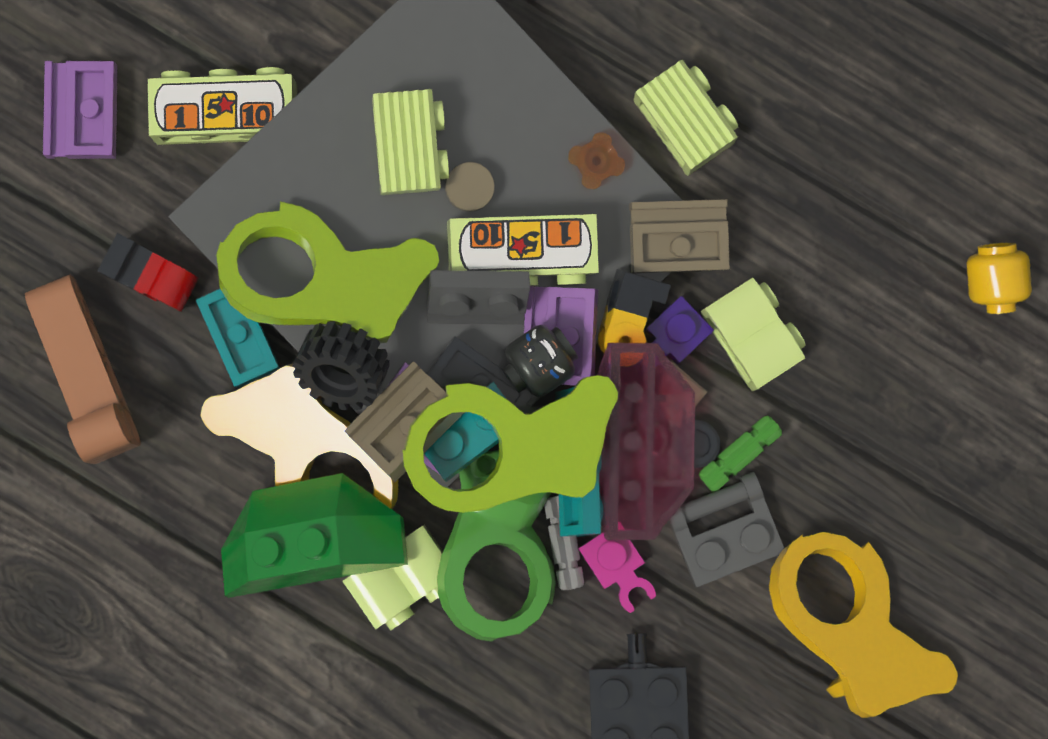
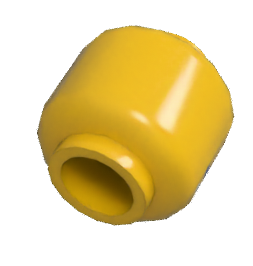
(999, 277)

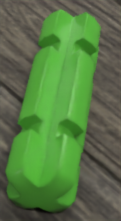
(740, 453)

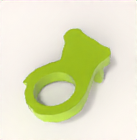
(347, 287)
(538, 452)

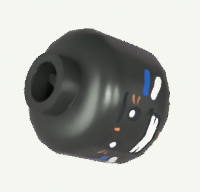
(540, 360)

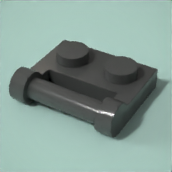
(732, 544)

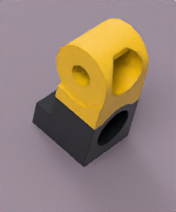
(629, 308)

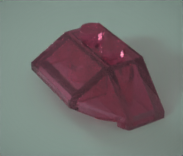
(646, 442)

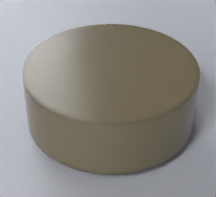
(469, 187)

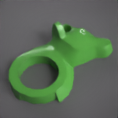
(501, 525)

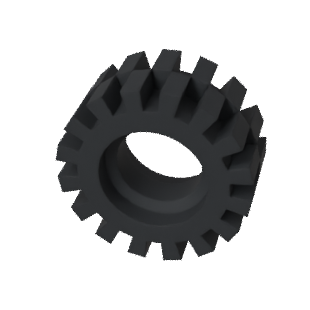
(341, 366)

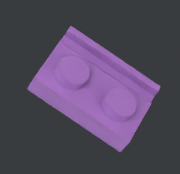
(80, 110)
(574, 314)

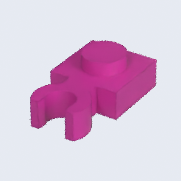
(616, 562)

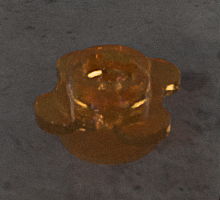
(610, 162)

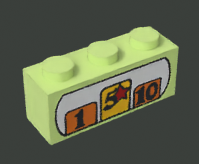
(215, 106)
(536, 244)

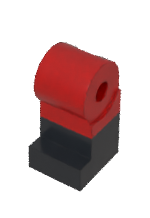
(147, 273)

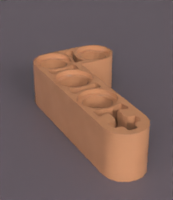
(100, 414)

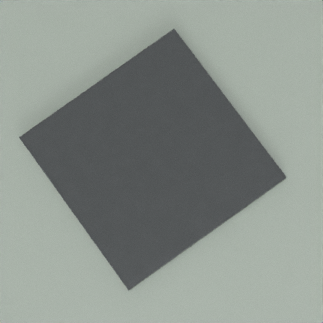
(500, 109)

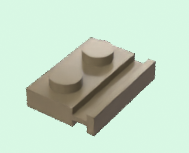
(679, 236)
(385, 423)

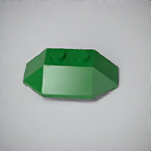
(310, 535)

